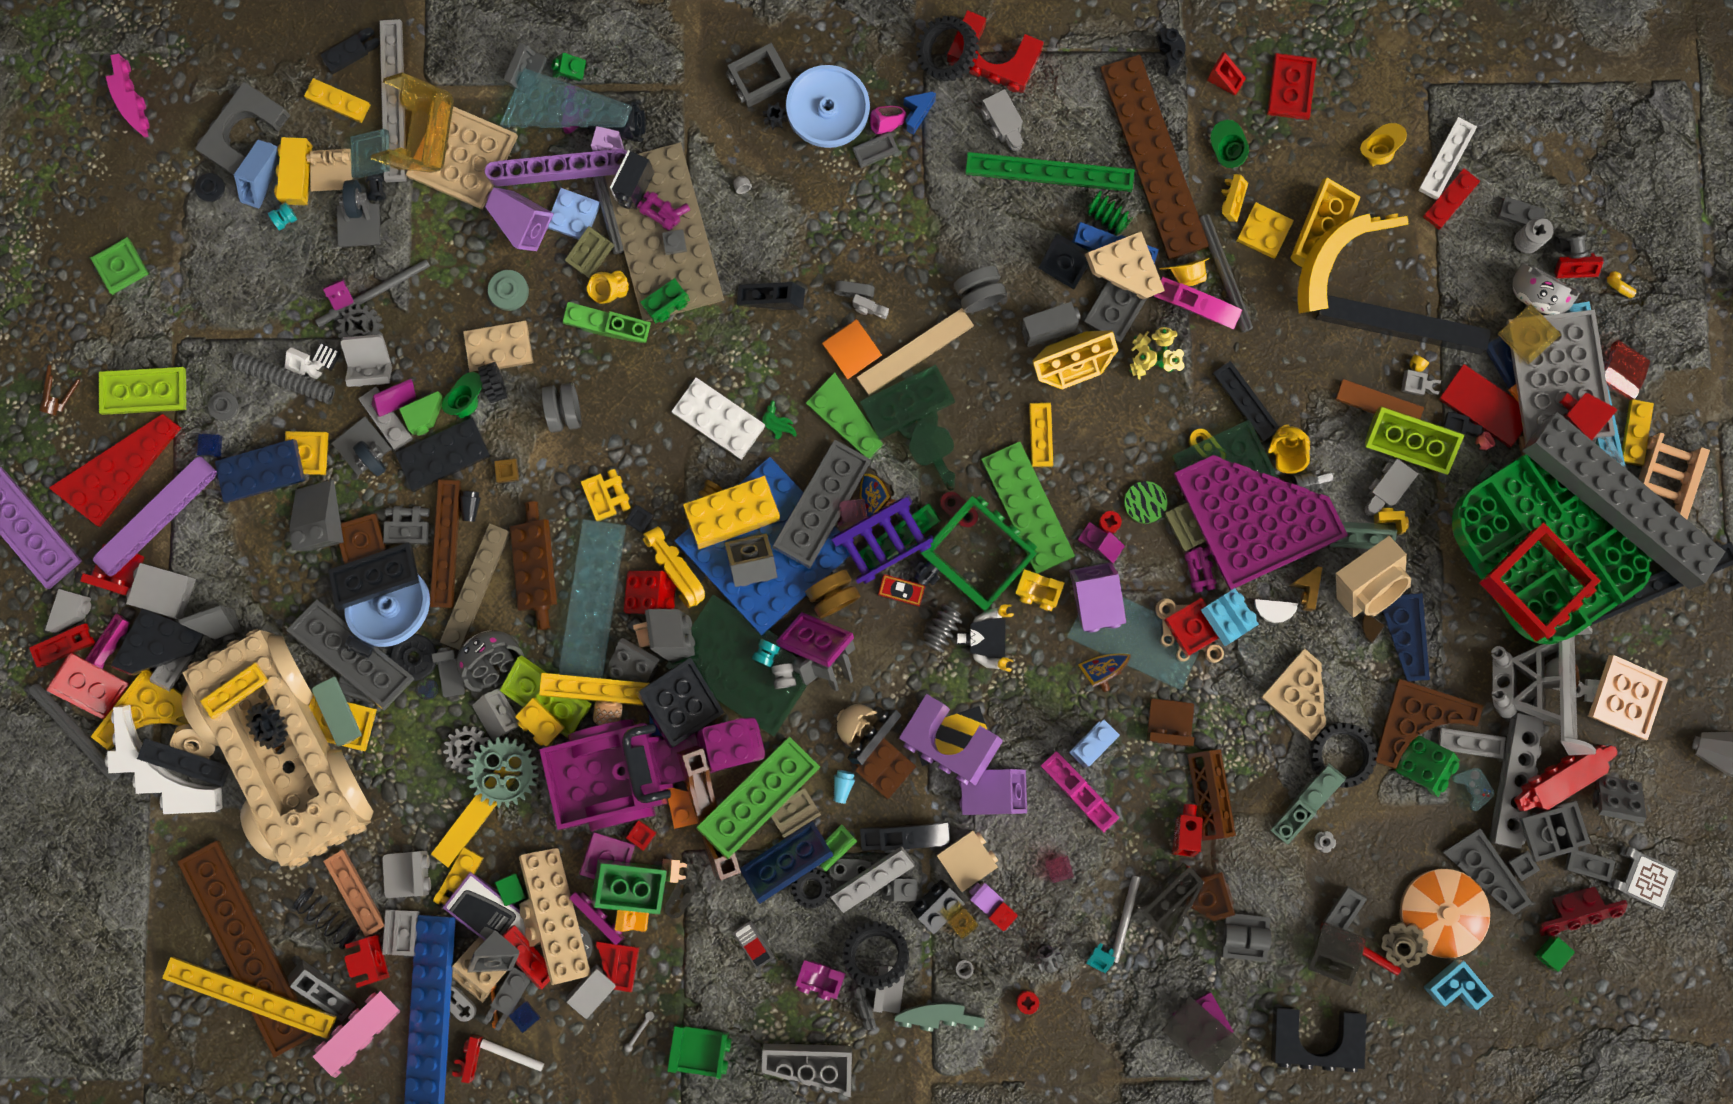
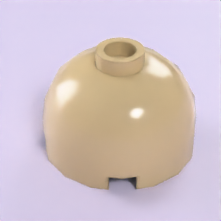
(854, 722)

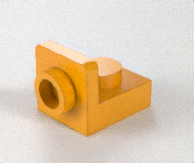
(631, 921)

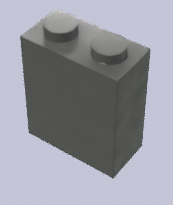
(1050, 324)

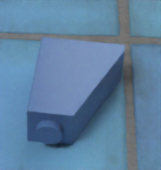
(256, 173)

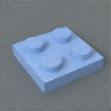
(573, 213)

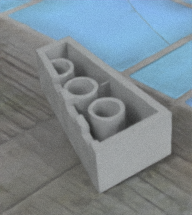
(811, 1064)

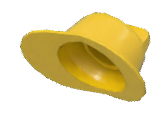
(1383, 143)
(1190, 273)

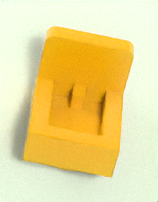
(1387, 515)

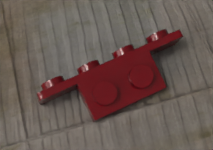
(1581, 909)

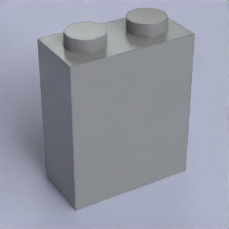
(160, 591)

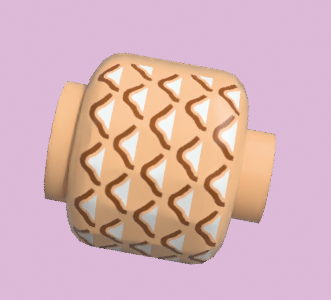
(607, 712)

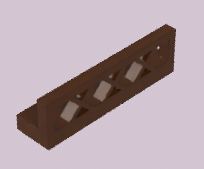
(1217, 788)

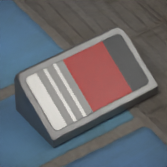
(753, 944)

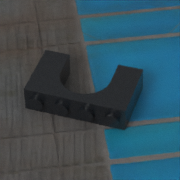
(1346, 1053)

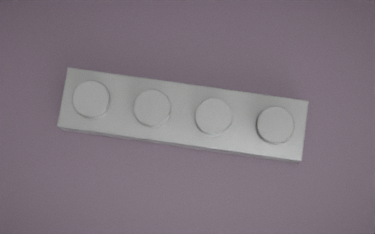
(872, 879)

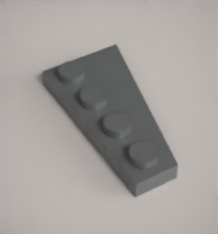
(1484, 865)

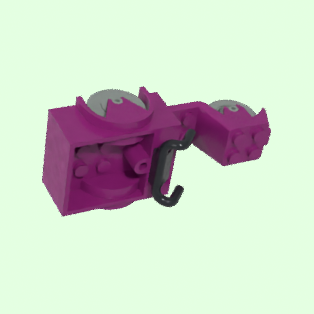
(623, 772)

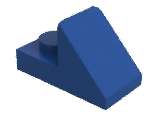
(920, 105)

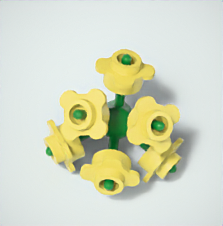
(1148, 357)

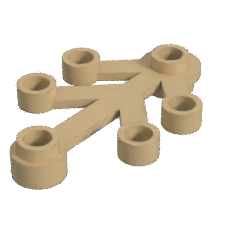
(1173, 608)

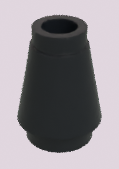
(469, 505)

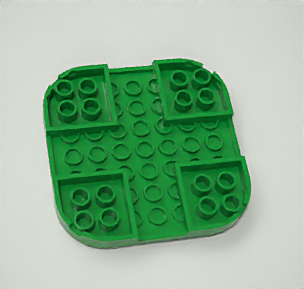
(1508, 507)

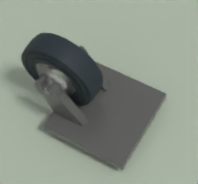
(356, 218)
(363, 448)

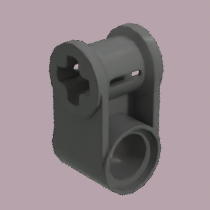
(1571, 244)

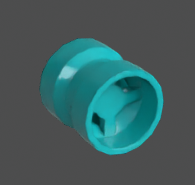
(287, 214)
(763, 657)

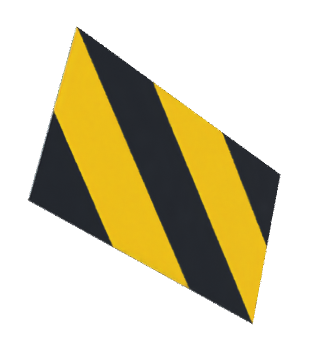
(957, 732)

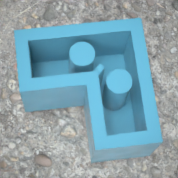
(1457, 981)

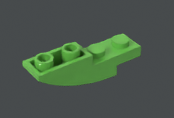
(606, 324)

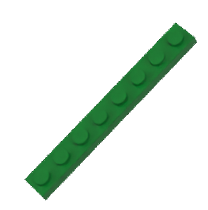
(1050, 172)

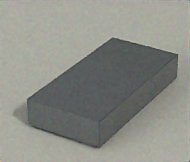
(875, 150)

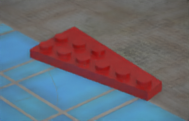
(109, 477)

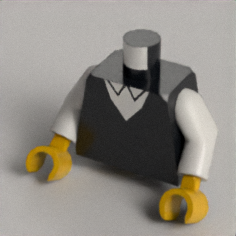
(988, 638)

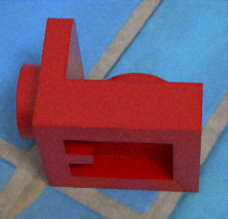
(1003, 916)

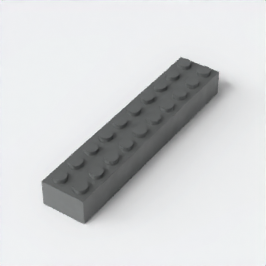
(1623, 501)

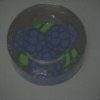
(427, 689)

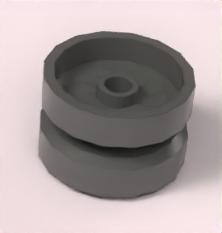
(980, 289)
(561, 407)

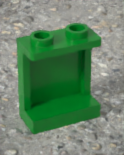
(699, 1051)

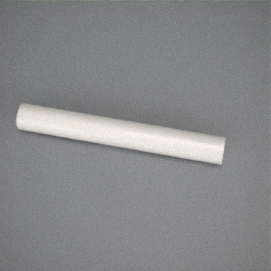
(512, 1055)

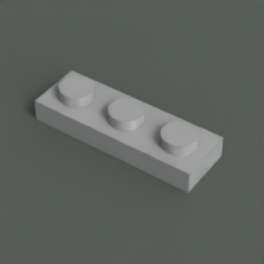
(388, 424)

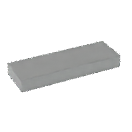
(1472, 743)

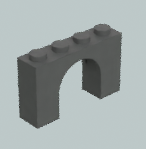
(244, 104)

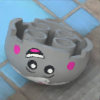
(1543, 290)

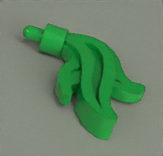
(777, 424)

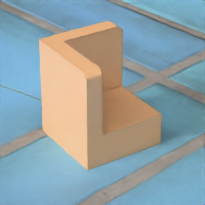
(642, 634)

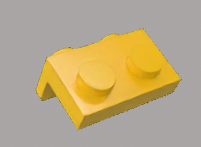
(539, 722)

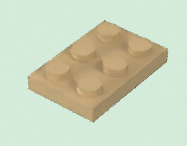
(502, 344)

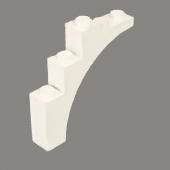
(177, 794)

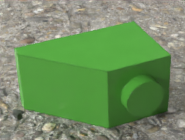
(422, 413)

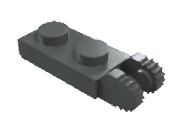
(508, 996)

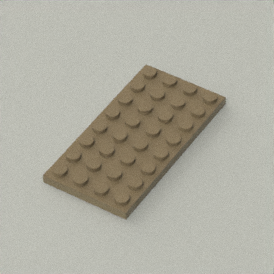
(644, 241)

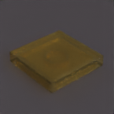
(1529, 334)

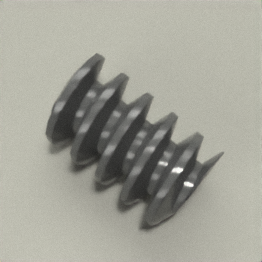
(942, 628)

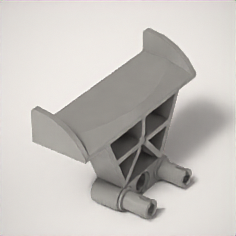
(1507, 701)

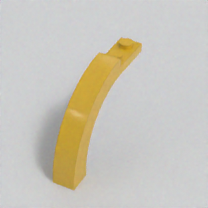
(1317, 266)

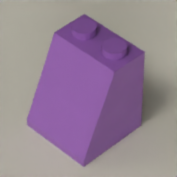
(519, 218)
(1098, 597)
(995, 793)

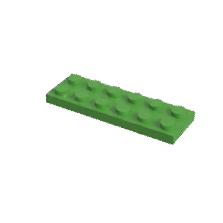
(1028, 506)
(758, 798)

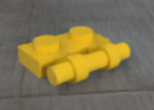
(599, 497)

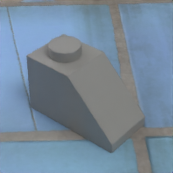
(67, 610)

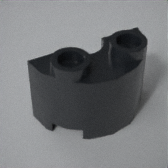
(1174, 46)

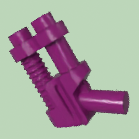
(667, 215)
(1198, 560)

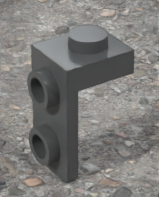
(450, 679)

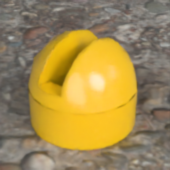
(1418, 363)

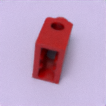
(1587, 413)
(1186, 841)

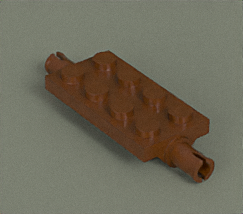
(534, 565)

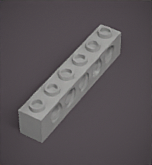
(1507, 789)

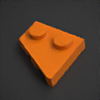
(681, 808)

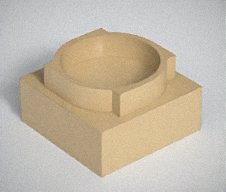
(1373, 579)

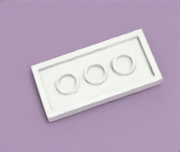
(718, 418)

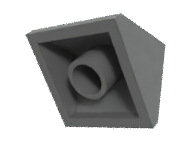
(494, 955)

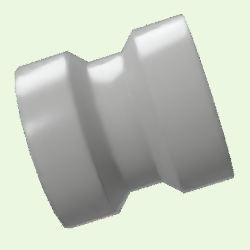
(783, 676)

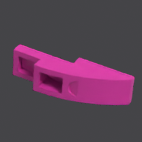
(124, 96)
(1199, 303)

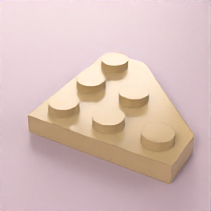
(1127, 266)
(1300, 695)

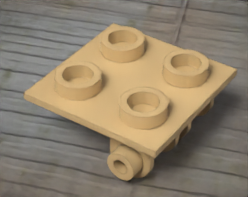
(329, 169)

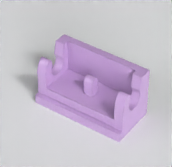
(606, 140)

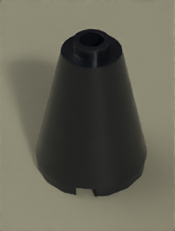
(634, 126)

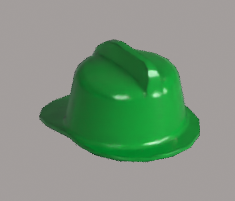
(1229, 143)
(463, 398)

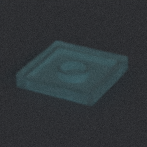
(361, 149)

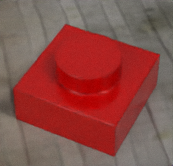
(641, 835)

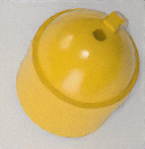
(1291, 449)

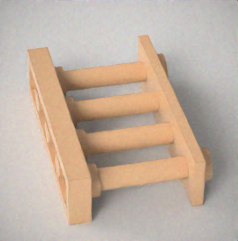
(1689, 479)

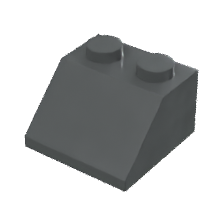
(751, 560)
(670, 633)

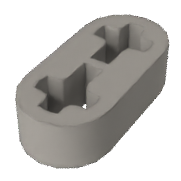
(464, 1001)

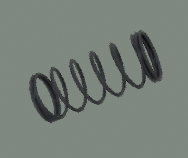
(305, 897)

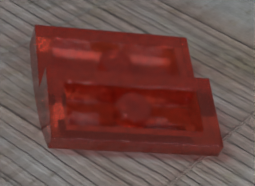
(1625, 370)

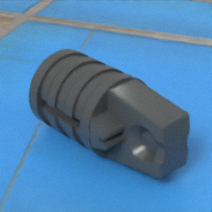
(1312, 480)

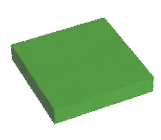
(119, 265)

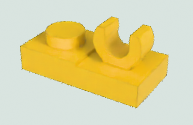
(1235, 196)

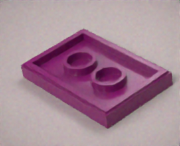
(815, 639)

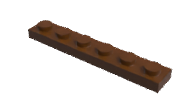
(445, 544)

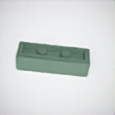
(1365, 535)
(336, 712)

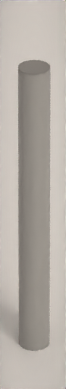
(1125, 918)

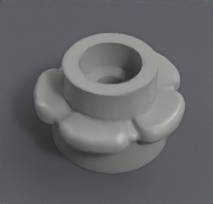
(1319, 845)

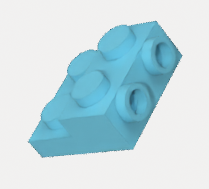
(1230, 616)

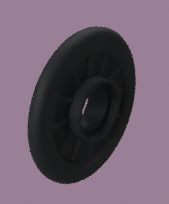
(423, 647)

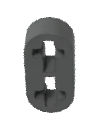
(850, 289)

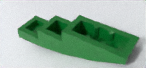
(925, 519)

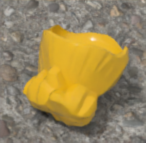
(607, 287)

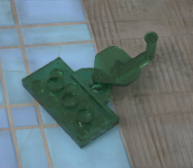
(912, 411)

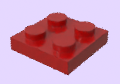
(1191, 628)

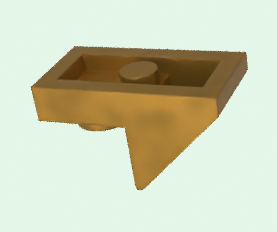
(1311, 583)

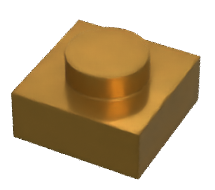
(506, 471)

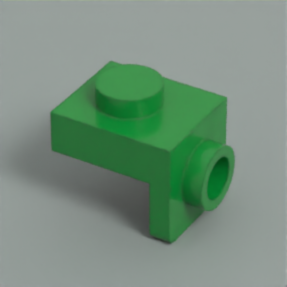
(568, 66)

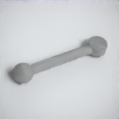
(649, 1016)

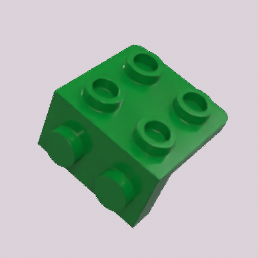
(1428, 765)

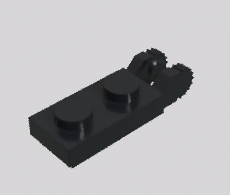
(350, 50)

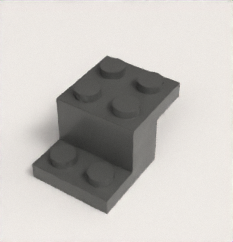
(1555, 831)

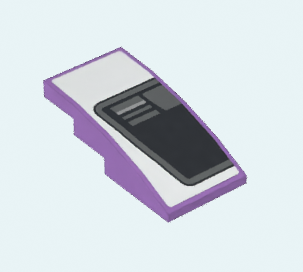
(482, 909)

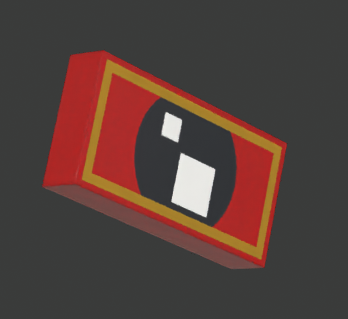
(901, 590)

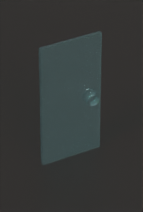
(1141, 639)

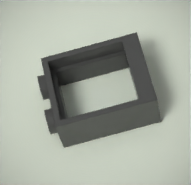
(766, 91)

